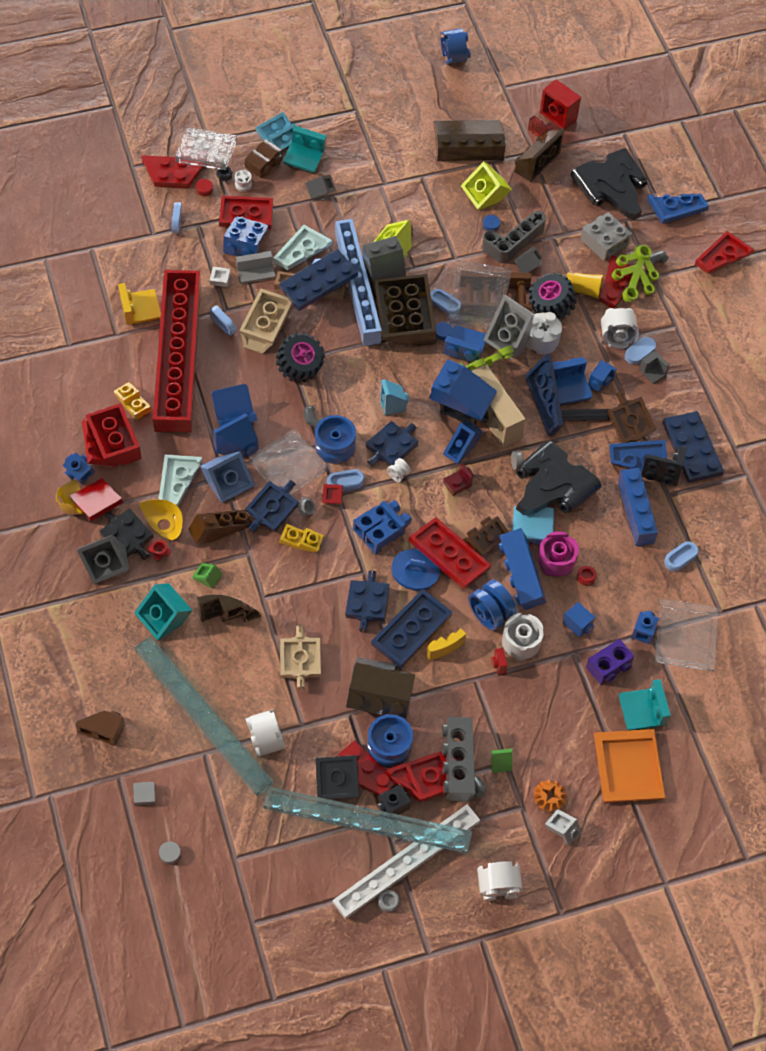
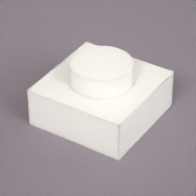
(220, 276)

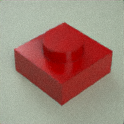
(332, 494)
(499, 661)

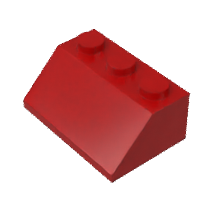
(114, 435)

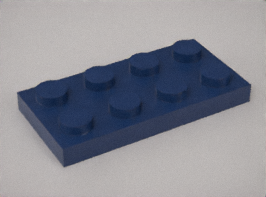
(318, 279)
(701, 458)
(411, 628)

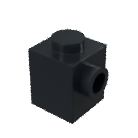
(394, 801)

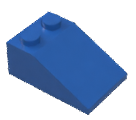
(462, 390)

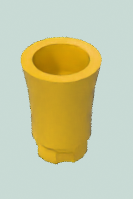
(586, 283)

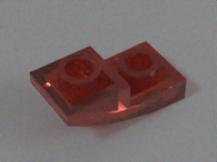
(538, 127)

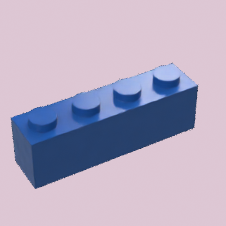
(637, 507)
(522, 569)

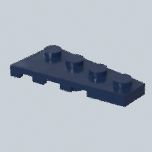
(545, 394)

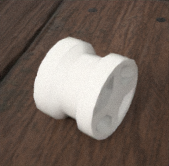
(243, 181)
(398, 470)

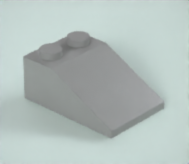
(510, 326)

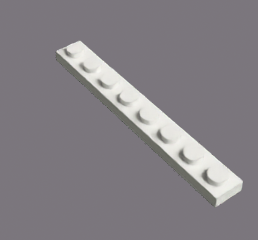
(397, 867)

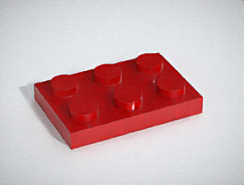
(251, 208)

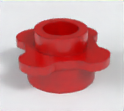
(159, 545)

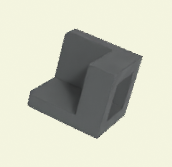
(320, 186)
(529, 260)
(654, 367)

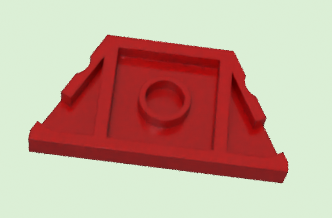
(168, 173)
(421, 777)

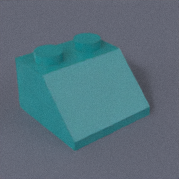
(162, 610)

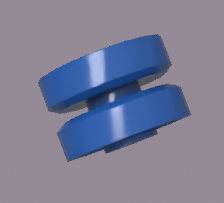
(335, 439)
(492, 604)
(390, 740)

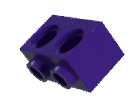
(607, 658)

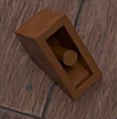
(102, 726)

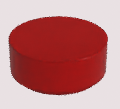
(204, 187)
(586, 575)

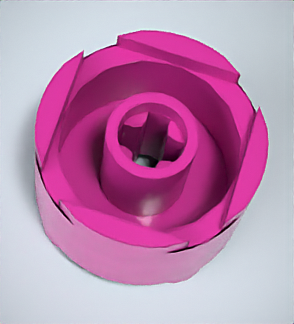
(558, 554)

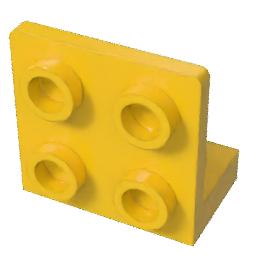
(139, 306)

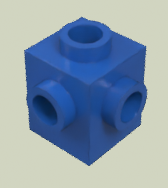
(78, 468)

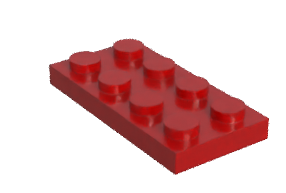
(449, 553)

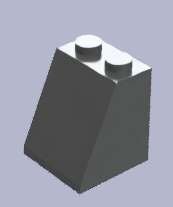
(383, 260)

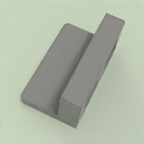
(255, 267)

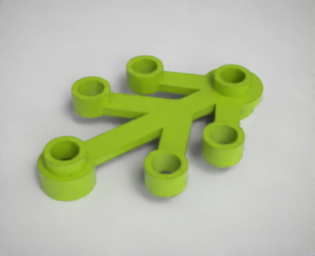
(642, 255)
(506, 353)

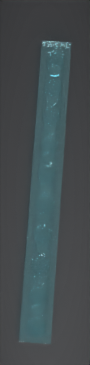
(204, 716)
(368, 819)

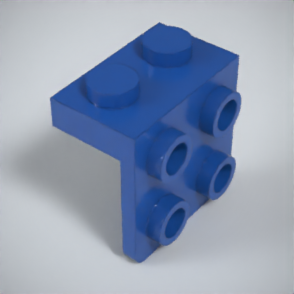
(243, 237)
(464, 344)
(571, 381)
(233, 403)

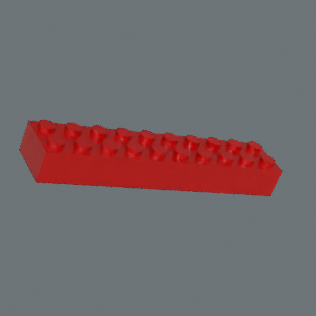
(177, 351)

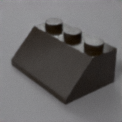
(539, 154)
(380, 690)

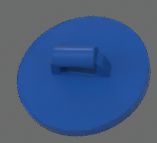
(414, 570)

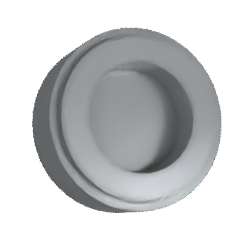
(516, 459)
(169, 853)
(388, 901)

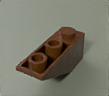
(216, 525)

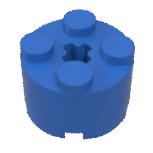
(455, 46)

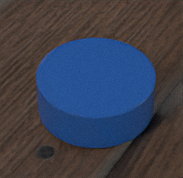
(491, 222)
(443, 330)

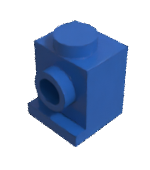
(602, 376)
(645, 627)

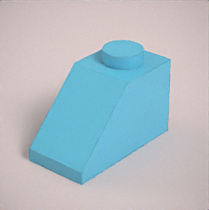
(392, 398)

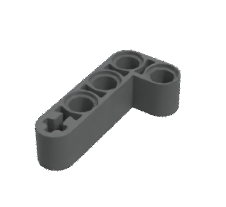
(505, 248)

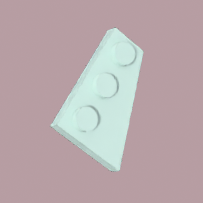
(301, 247)
(177, 476)

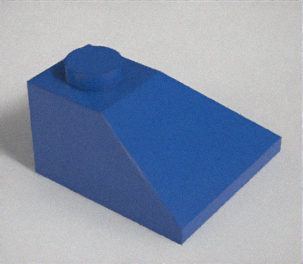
(236, 437)

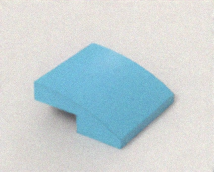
(277, 131)
(536, 525)

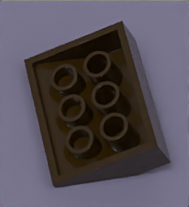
(469, 140)
(406, 310)

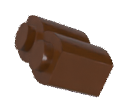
(263, 158)

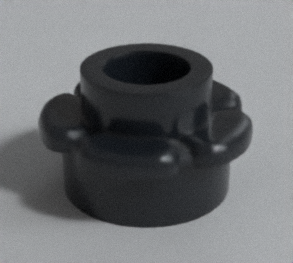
(224, 175)

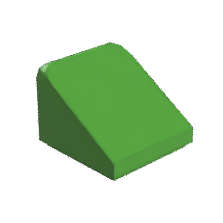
(207, 575)
(501, 760)

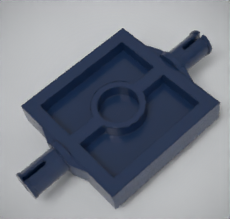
(391, 443)
(272, 506)
(367, 601)

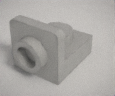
(564, 826)

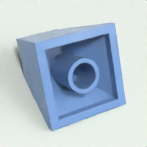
(227, 476)

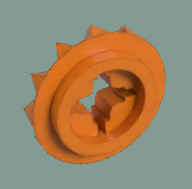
(553, 804)

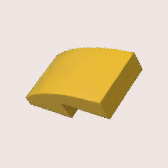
(132, 401)
(304, 540)
(443, 647)

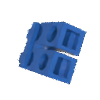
(381, 525)

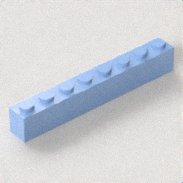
(359, 287)

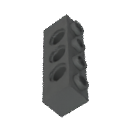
(461, 729)

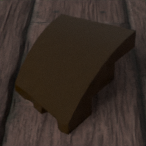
(226, 607)

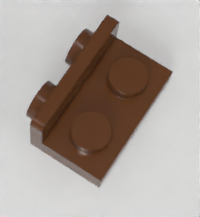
(487, 535)

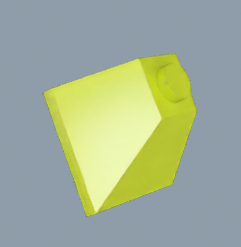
(485, 187)
(402, 231)

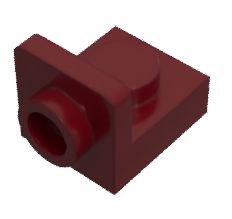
(459, 480)

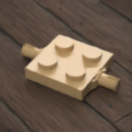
(300, 657)

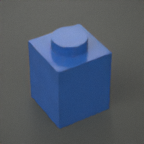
(579, 620)

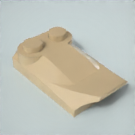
(264, 320)

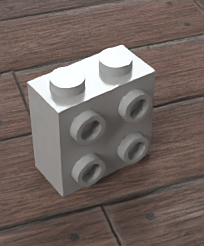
(606, 236)

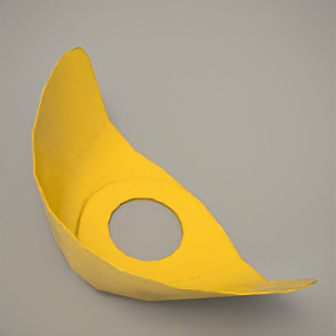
(65, 492)
(158, 510)

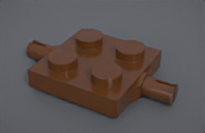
(631, 419)

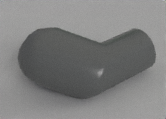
(661, 255)
(309, 416)
(480, 787)

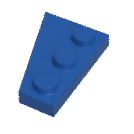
(677, 207)
(634, 453)

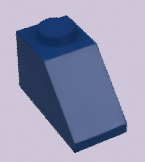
(462, 441)

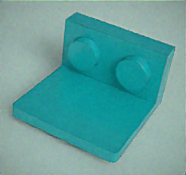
(305, 149)
(645, 707)

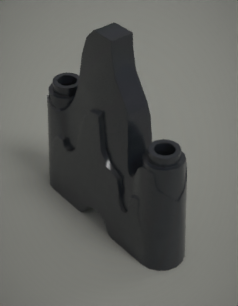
(612, 182)
(554, 481)

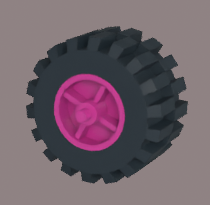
(553, 294)
(300, 357)

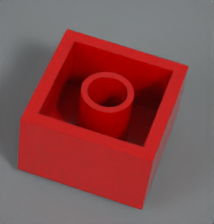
(560, 104)

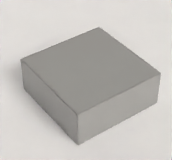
(144, 793)

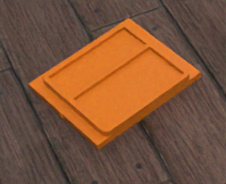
(629, 766)

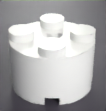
(619, 327)
(545, 333)
(522, 636)
(265, 733)
(499, 880)

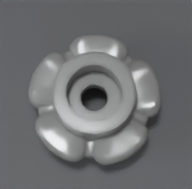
(306, 506)

